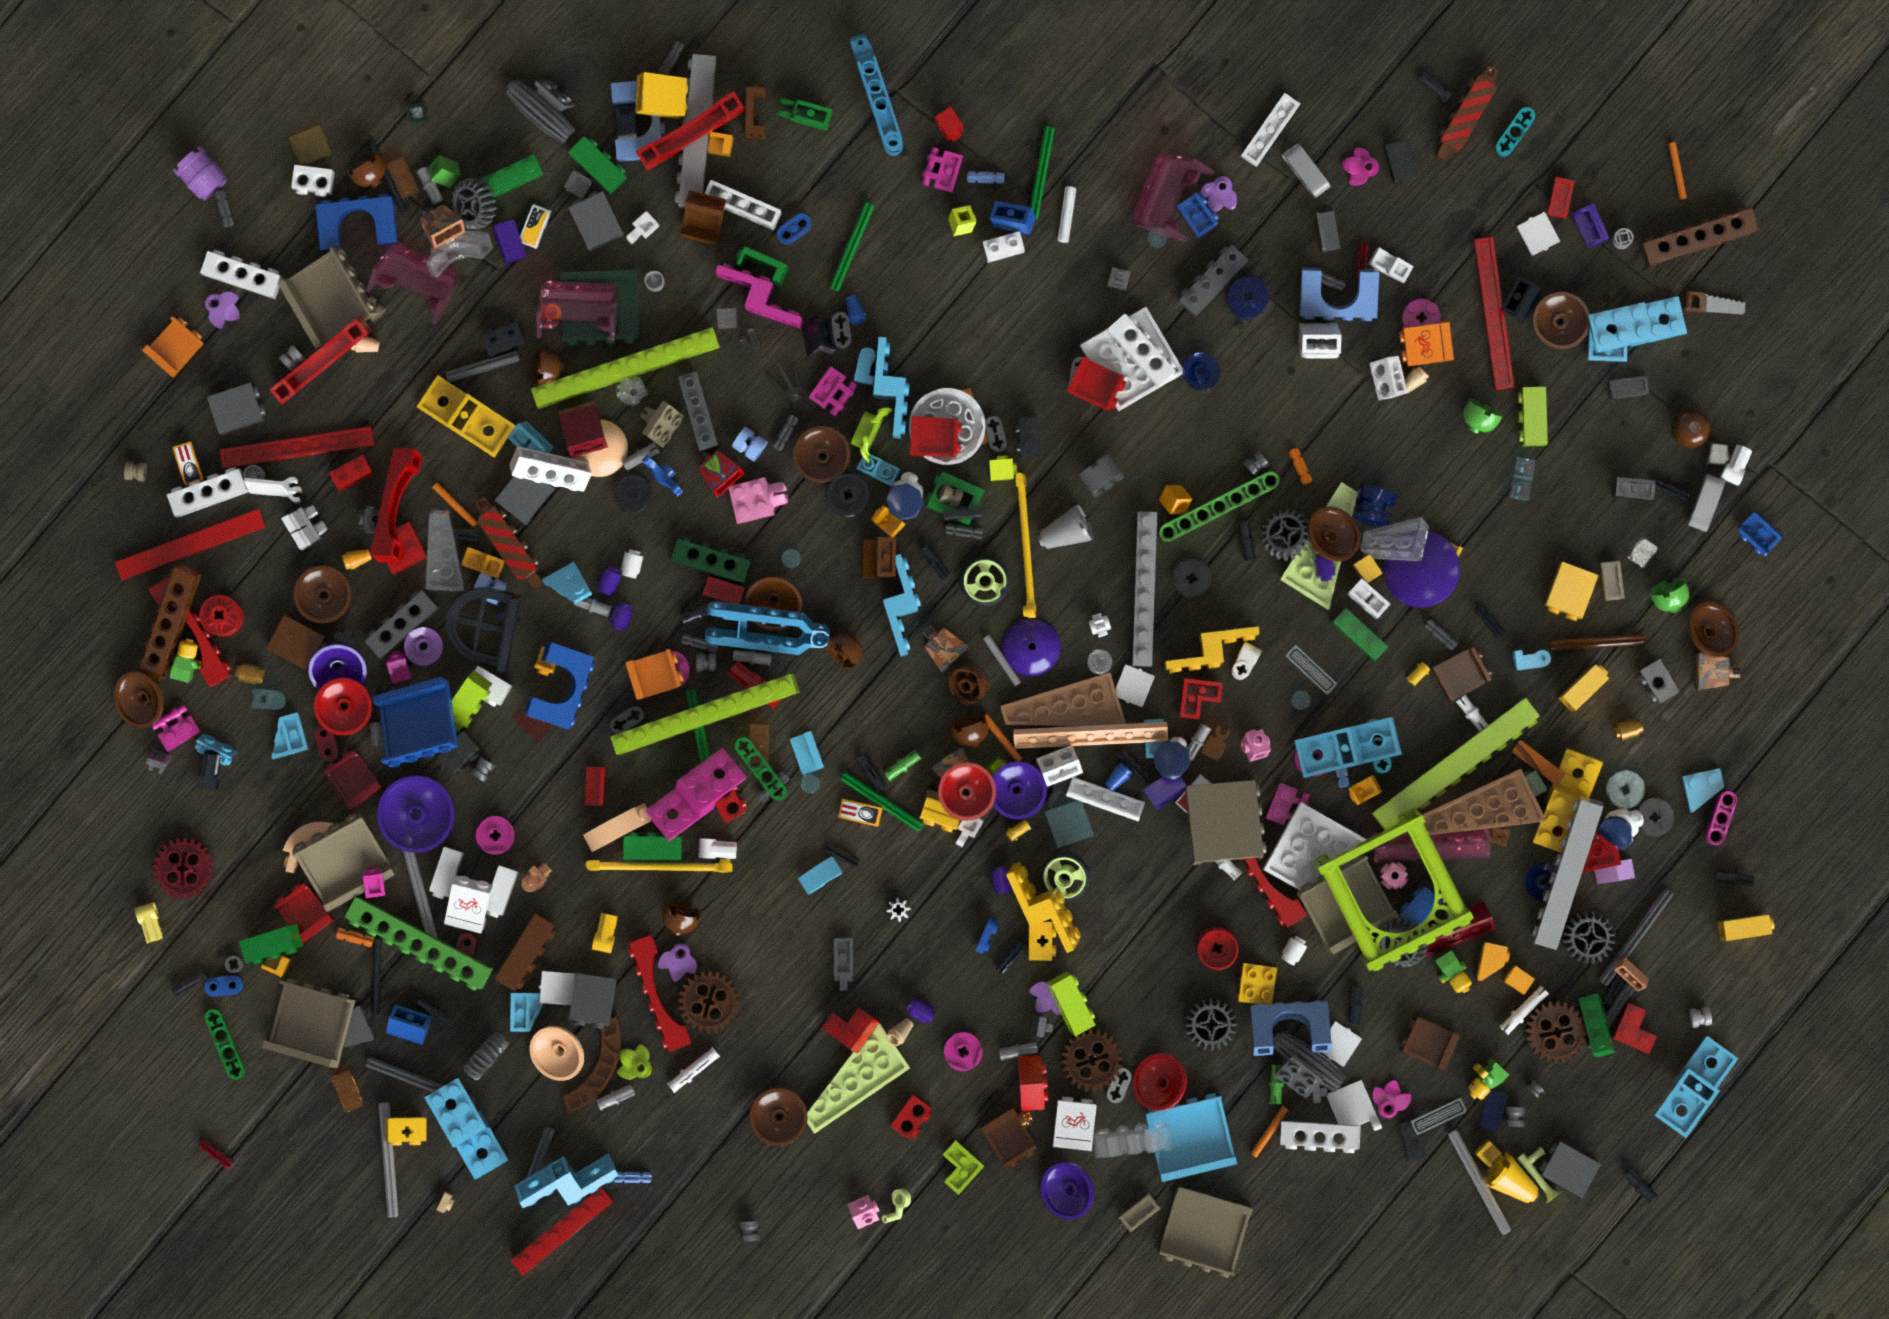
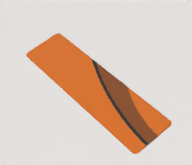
(1538, 762)

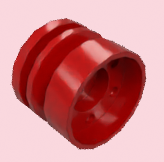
(232, 615)
(1212, 958)

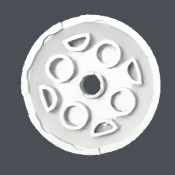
(954, 404)

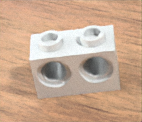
(314, 175)
(1003, 247)
(1388, 378)
(1368, 599)
(1059, 765)

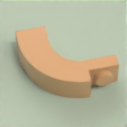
(617, 827)
(302, 834)

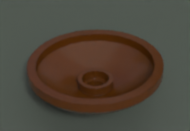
(1572, 313)
(812, 445)
(1339, 528)
(309, 590)
(761, 594)
(1713, 629)
(131, 699)
(764, 1120)

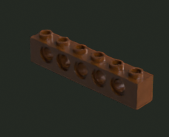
(1654, 256)
(189, 580)

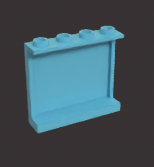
(1198, 1138)

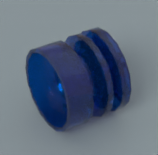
(1236, 300)
(1374, 505)

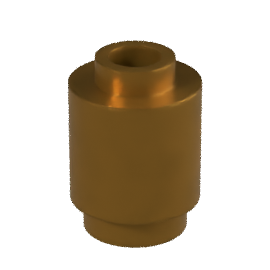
(250, 673)
(1627, 729)

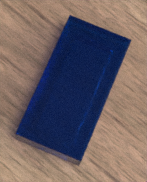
(1493, 1110)

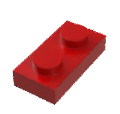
(1560, 198)
(723, 591)

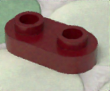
(324, 743)
(470, 950)

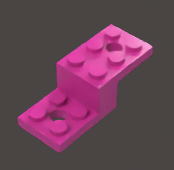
(759, 295)
(695, 794)

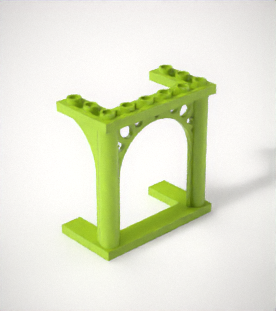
(1456, 911)

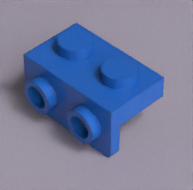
(1198, 215)
(1759, 533)

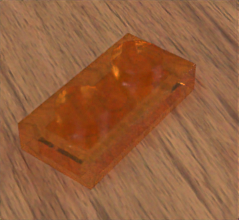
(402, 177)
(760, 738)
(347, 1091)

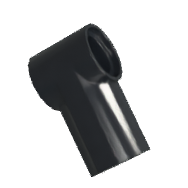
(209, 775)

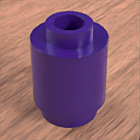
(1324, 568)
(609, 580)
(620, 616)
(1000, 881)
(921, 1010)

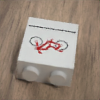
(468, 904)
(1074, 1124)

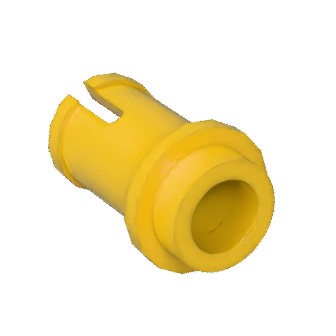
(1418, 673)
(1018, 830)

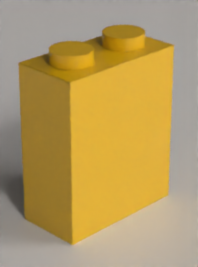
(661, 95)
(1570, 591)
(1584, 687)
(1745, 927)

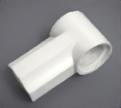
(1734, 470)
(712, 848)

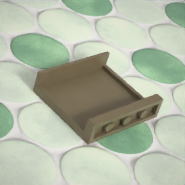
(327, 297)
(1225, 821)
(337, 860)
(1326, 913)
(310, 1023)
(1205, 1231)

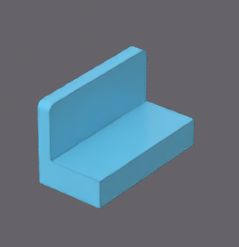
(807, 753)

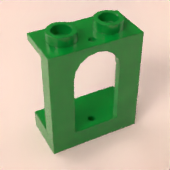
(780, 268)
(948, 479)

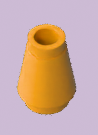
(355, 558)

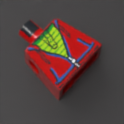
(719, 471)

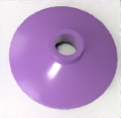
(420, 656)

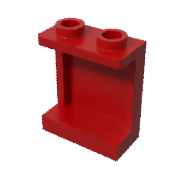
(1096, 384)
(935, 437)
(305, 910)

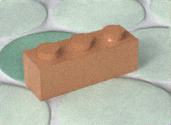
(1631, 974)

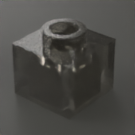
(1718, 454)

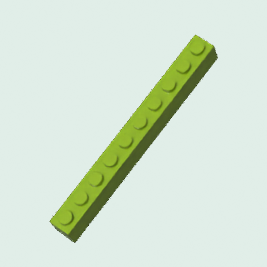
(625, 367)
(705, 714)
(1457, 763)

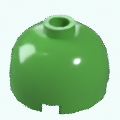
(1480, 416)
(1671, 595)

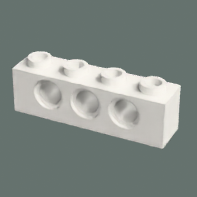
(745, 205)
(211, 269)
(1157, 376)
(560, 466)
(181, 507)
(1350, 1132)

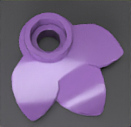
(1219, 197)
(224, 311)
(676, 964)
(1045, 999)

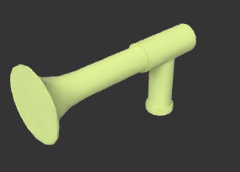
(1527, 1164)

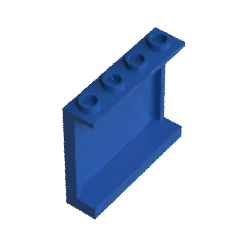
(417, 721)

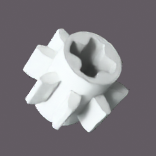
(1099, 625)
(902, 913)

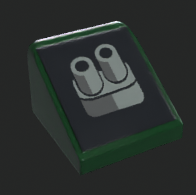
(417, 113)

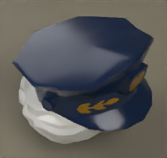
(905, 497)
(1172, 758)
(1621, 826)

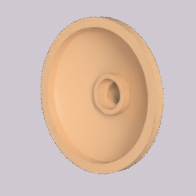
(608, 460)
(551, 1058)

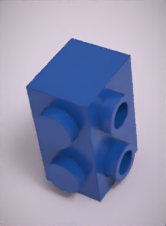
(1012, 217)
(1419, 907)
(408, 1024)

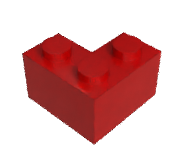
(412, 550)
(1196, 691)
(1628, 1030)
(851, 1033)
(1032, 1082)

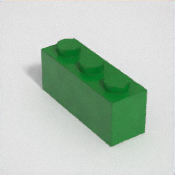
(598, 164)
(513, 175)
(1359, 635)
(651, 847)
(271, 944)
(1596, 1025)

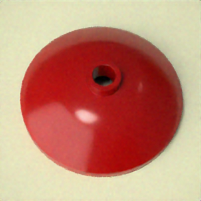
(329, 708)
(979, 784)
(1149, 1082)

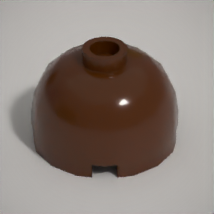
(368, 171)
(546, 367)
(1691, 429)
(845, 648)
(968, 683)
(970, 730)
(679, 917)

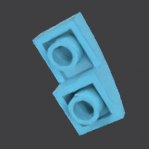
(879, 470)
(820, 875)

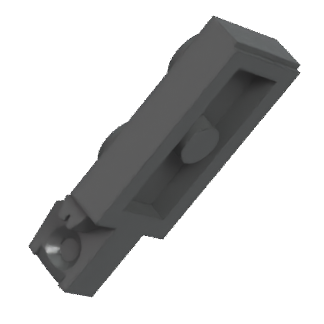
(843, 961)

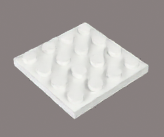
(1109, 354)
(1304, 839)

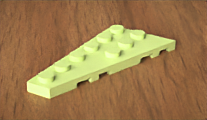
(1301, 571)
(858, 1078)

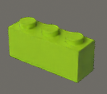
(1533, 416)
(468, 699)
(1071, 1003)

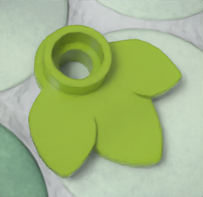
(632, 1061)

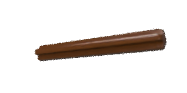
(1597, 642)

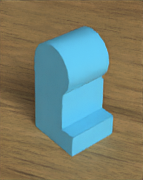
(866, 359)
(1536, 660)

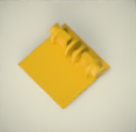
(1257, 984)

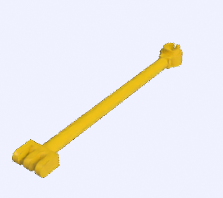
(1030, 609)
(723, 866)

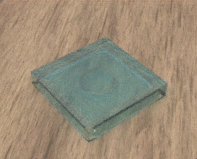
(1069, 823)

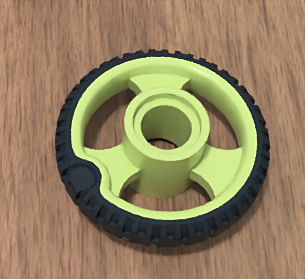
(984, 564)
(1081, 874)

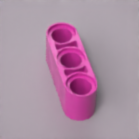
(1727, 810)

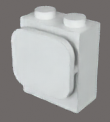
(1319, 340)

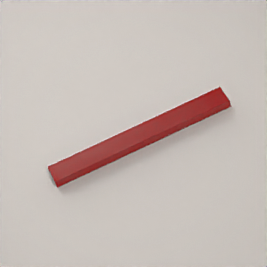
(1493, 315)
(297, 447)
(190, 544)

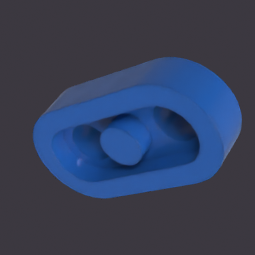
(794, 229)
(984, 943)
(223, 985)

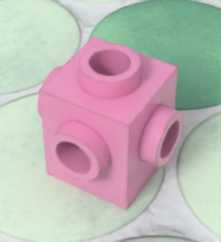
(1255, 745)
(1386, 877)
(863, 1211)

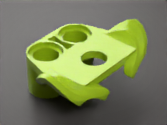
(867, 431)

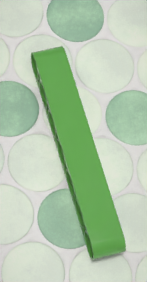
(1212, 514)

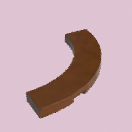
(602, 1072)

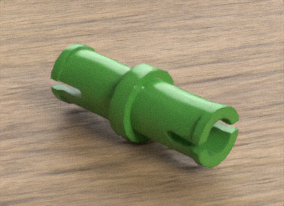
(902, 765)
(1275, 1085)

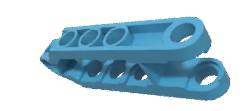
(885, 118)
(813, 634)

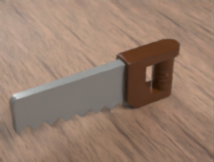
(1712, 304)

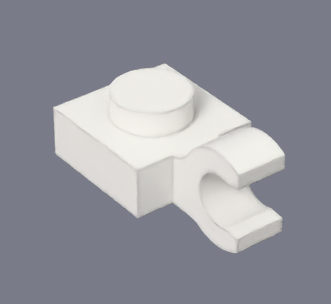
(643, 226)
(968, 828)

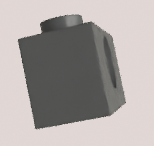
(1667, 688)

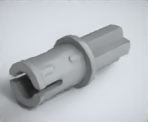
(429, 185)
(637, 457)
(595, 606)
(752, 657)
(1198, 740)
(1015, 1051)
(615, 1097)

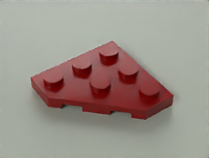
(1601, 854)

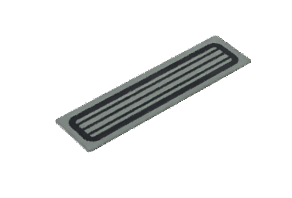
(1311, 669)
(1438, 1116)

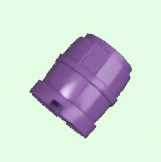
(200, 174)

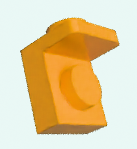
(543, 666)

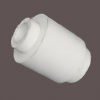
(631, 563)
(1293, 950)

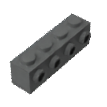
(1213, 280)

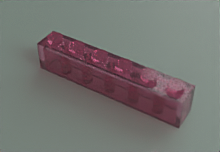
(1453, 845)

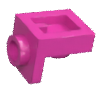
(398, 666)
(373, 882)

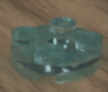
(1616, 795)

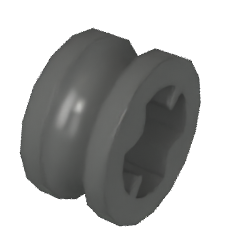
(228, 965)
(1535, 1089)

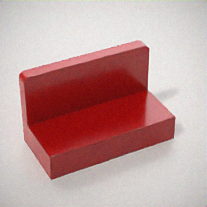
(595, 786)

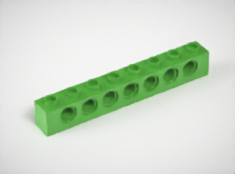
(356, 918)

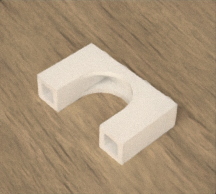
(448, 869)

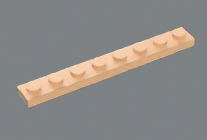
(1090, 735)

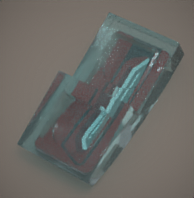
(1522, 479)

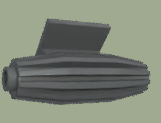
(543, 107)
(1303, 1067)

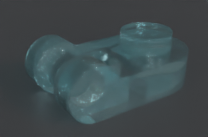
(274, 699)

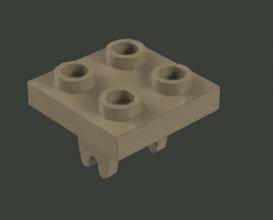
(661, 423)

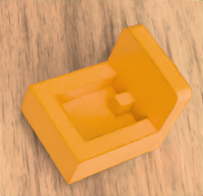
(887, 521)
(1364, 790)

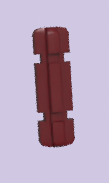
(1362, 257)
(216, 1154)

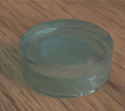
(1156, 240)
(791, 558)
(1301, 700)
(810, 783)

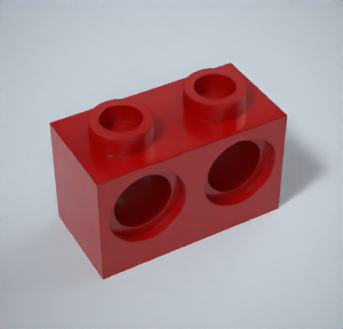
(949, 124)
(351, 473)
(723, 802)
(907, 1114)

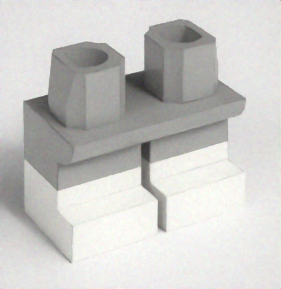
(302, 519)

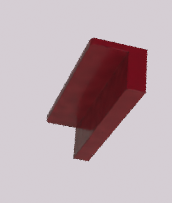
(1479, 925)

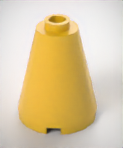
(1511, 1179)

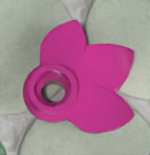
(1357, 166)
(1392, 1097)

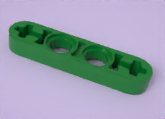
(764, 766)
(222, 1045)

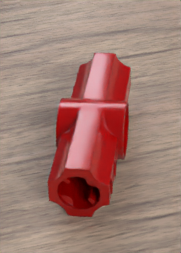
(748, 678)

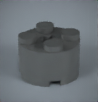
(1101, 475)

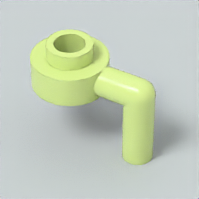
(900, 1198)

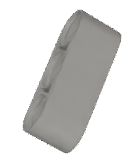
(1306, 170)
(1706, 502)

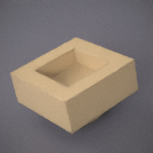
(446, 1202)

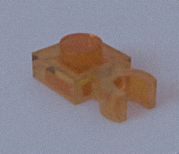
(1215, 746)

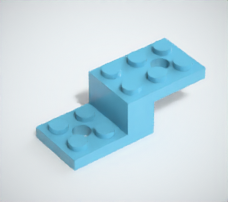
(1637, 324)
(891, 387)
(901, 605)
(1348, 747)
(1696, 1086)
(466, 1128)
(569, 1184)

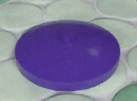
(1428, 580)
(416, 814)

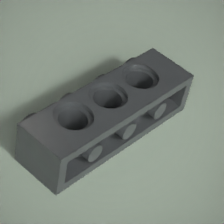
(698, 411)
(427, 609)

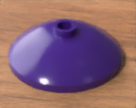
(1029, 661)
(323, 667)
(1031, 790)
(1058, 1191)

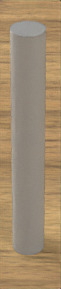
(1001, 659)

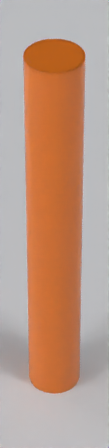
(1677, 170)
(454, 504)
(1003, 740)
(1269, 1131)

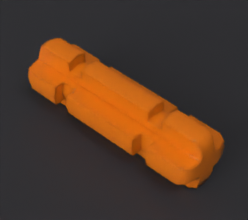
(1300, 466)
(354, 937)

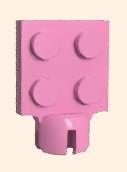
(756, 499)

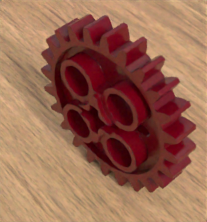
(166, 867)

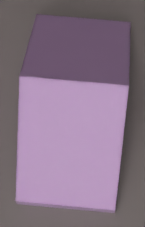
(1615, 873)

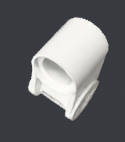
(1247, 658)

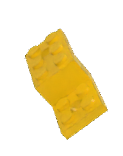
(466, 416)
(1211, 649)
(1562, 797)
(1043, 906)

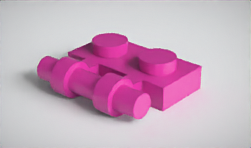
(947, 172)
(828, 387)
(178, 733)
(1282, 803)

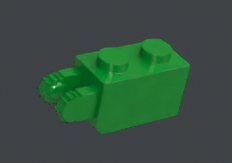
(806, 113)

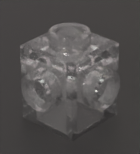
(637, 390)

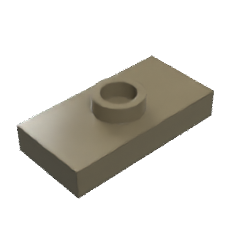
(1612, 580)
(1139, 1212)

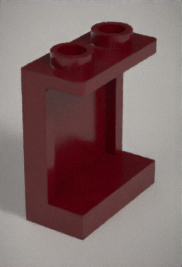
(582, 429)
(352, 779)

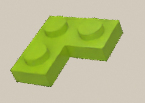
(966, 1166)

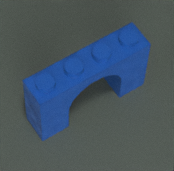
(331, 215)
(578, 667)

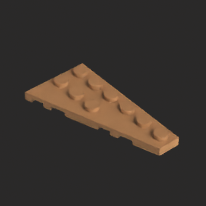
(1077, 704)
(1497, 804)

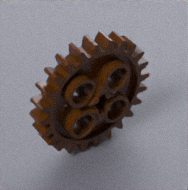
(692, 996)
(1559, 1049)
(1097, 1077)

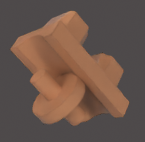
(535, 878)

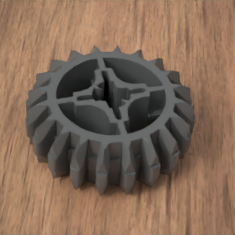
(474, 203)
(1294, 532)
(1400, 925)
(1588, 946)
(1227, 1023)
(486, 1056)

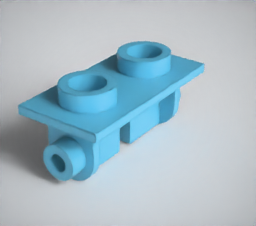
(207, 742)

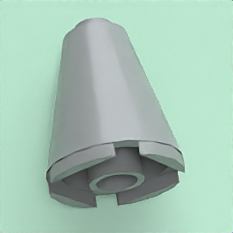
(1067, 530)

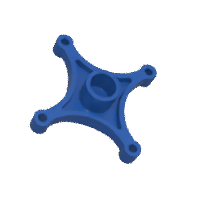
(663, 475)

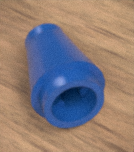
(855, 310)
(1118, 776)

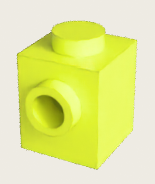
(962, 220)
(1002, 468)

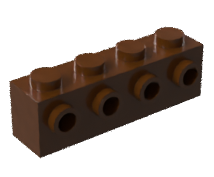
(525, 952)

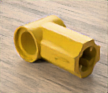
(605, 937)

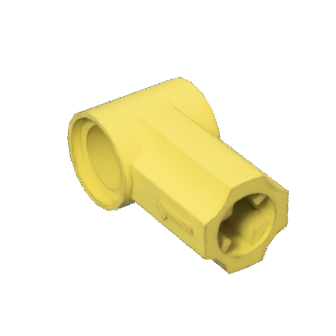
(148, 918)

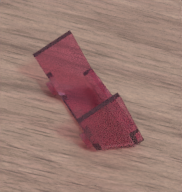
(1163, 192)
(409, 269)
(577, 303)

